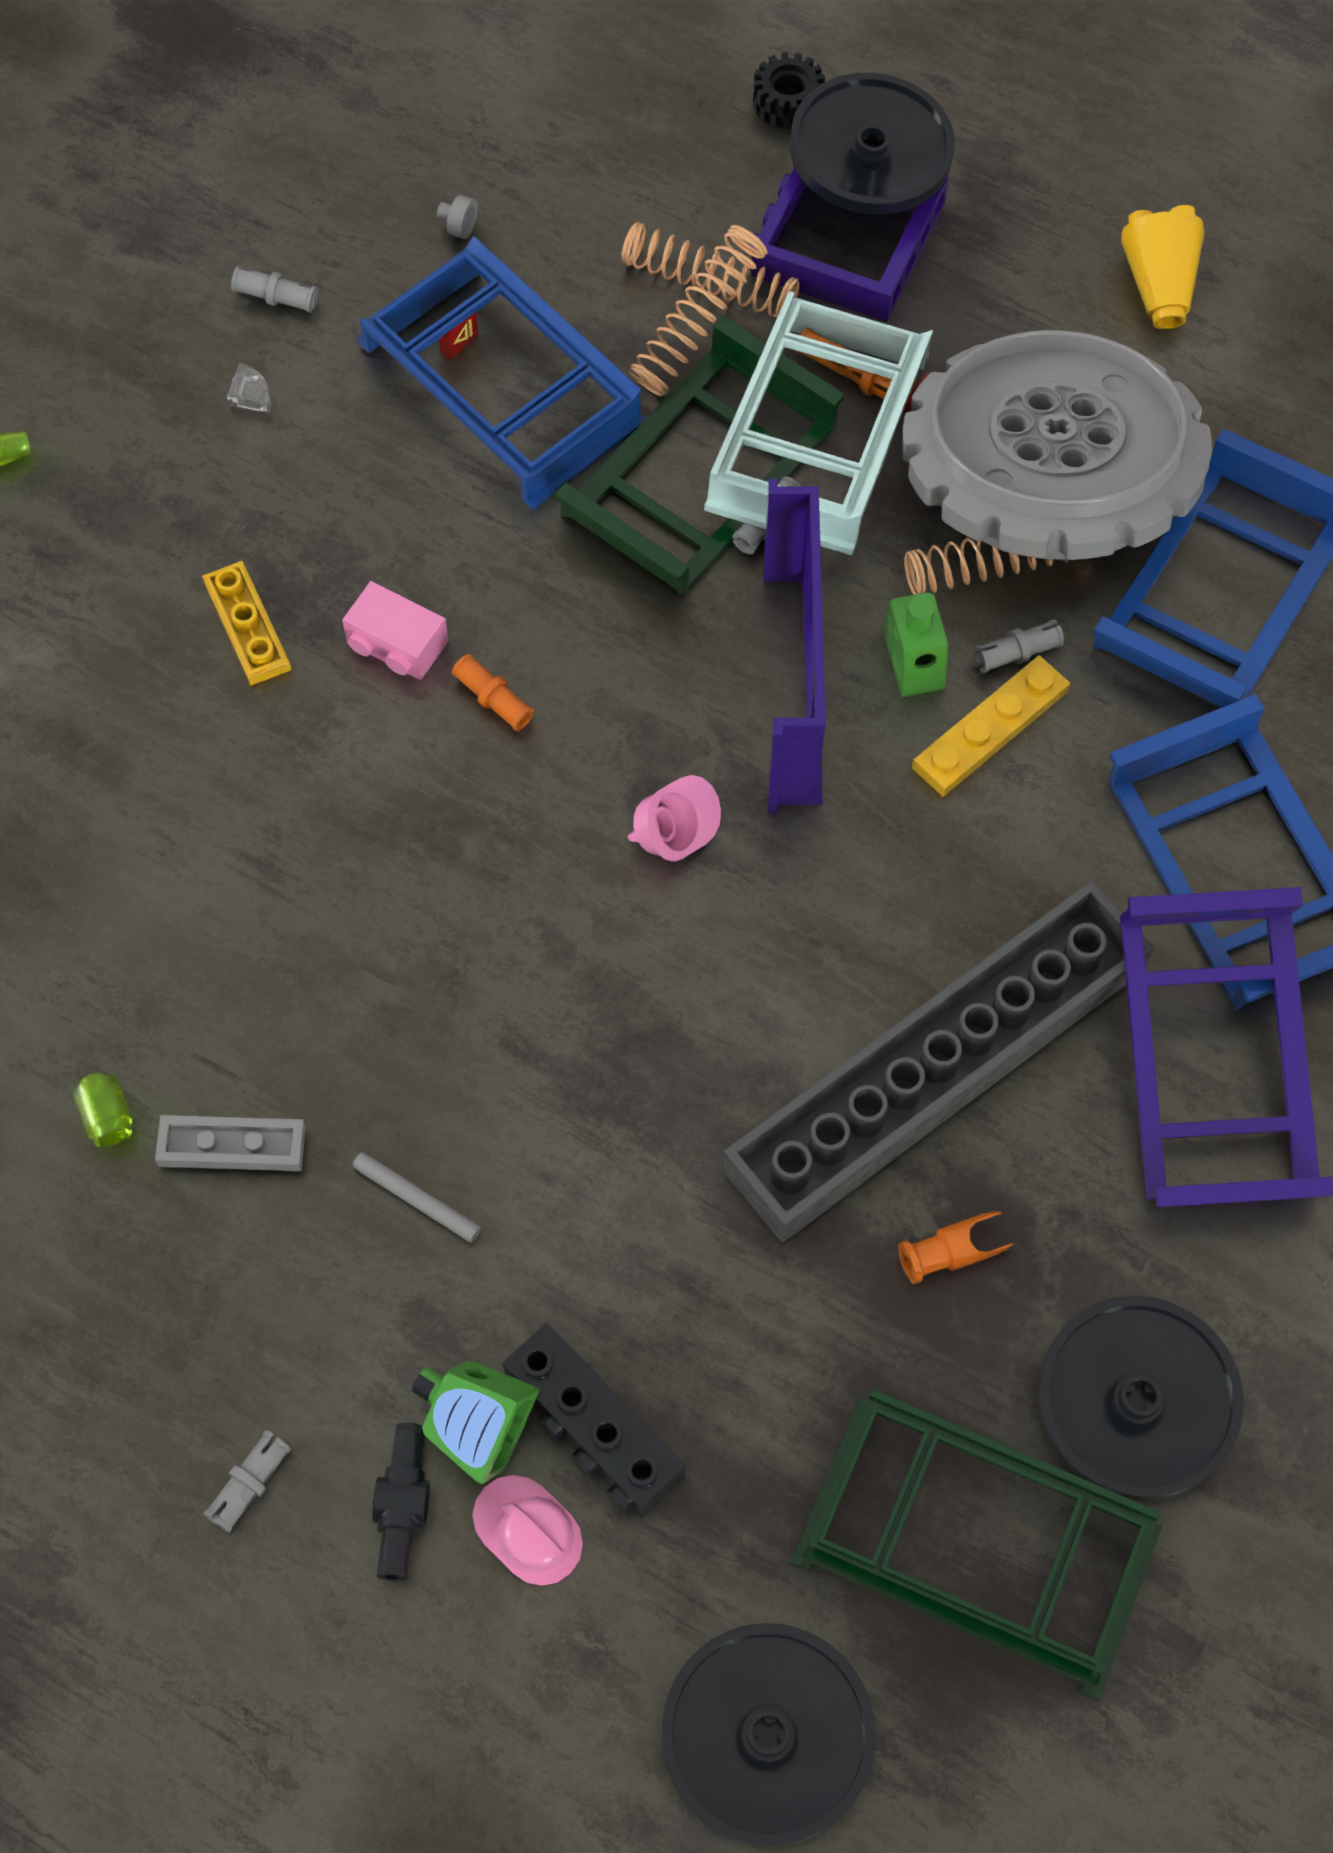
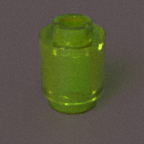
(103, 1109)

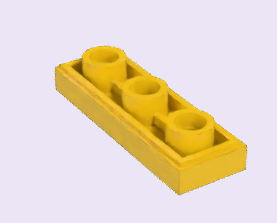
(254, 638)

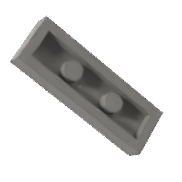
(230, 1143)

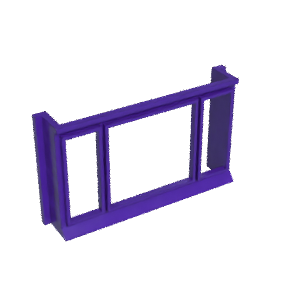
(795, 556)
(1277, 909)

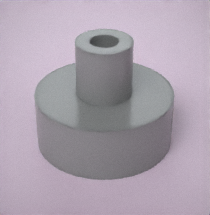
(459, 216)

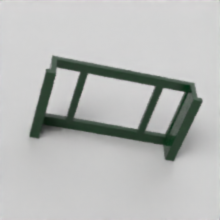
(741, 352)
(1023, 1641)

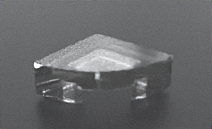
(249, 390)

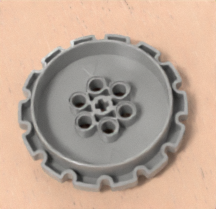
(1056, 445)

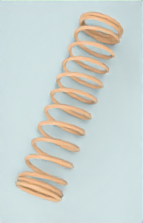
(638, 232)
(737, 235)
(913, 561)

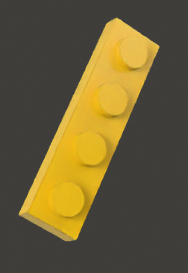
(990, 726)

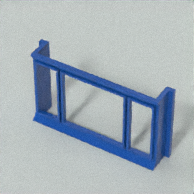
(572, 453)
(1267, 475)
(1189, 741)

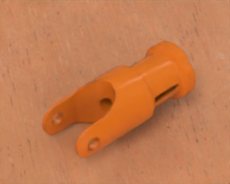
(946, 1249)

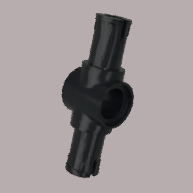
(401, 1502)

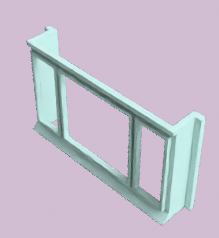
(746, 497)

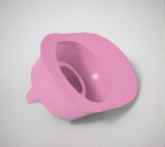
(677, 818)
(527, 1530)

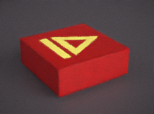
(459, 337)

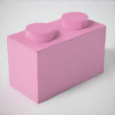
(395, 631)

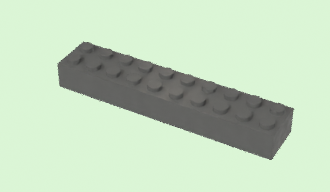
(931, 1063)

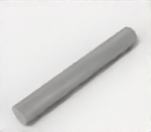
(416, 1197)

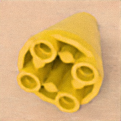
(1164, 261)

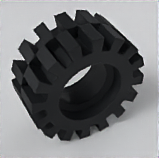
(779, 74)

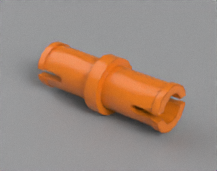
(492, 692)

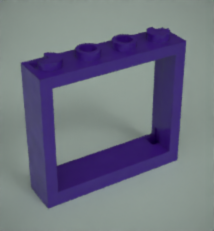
(835, 284)

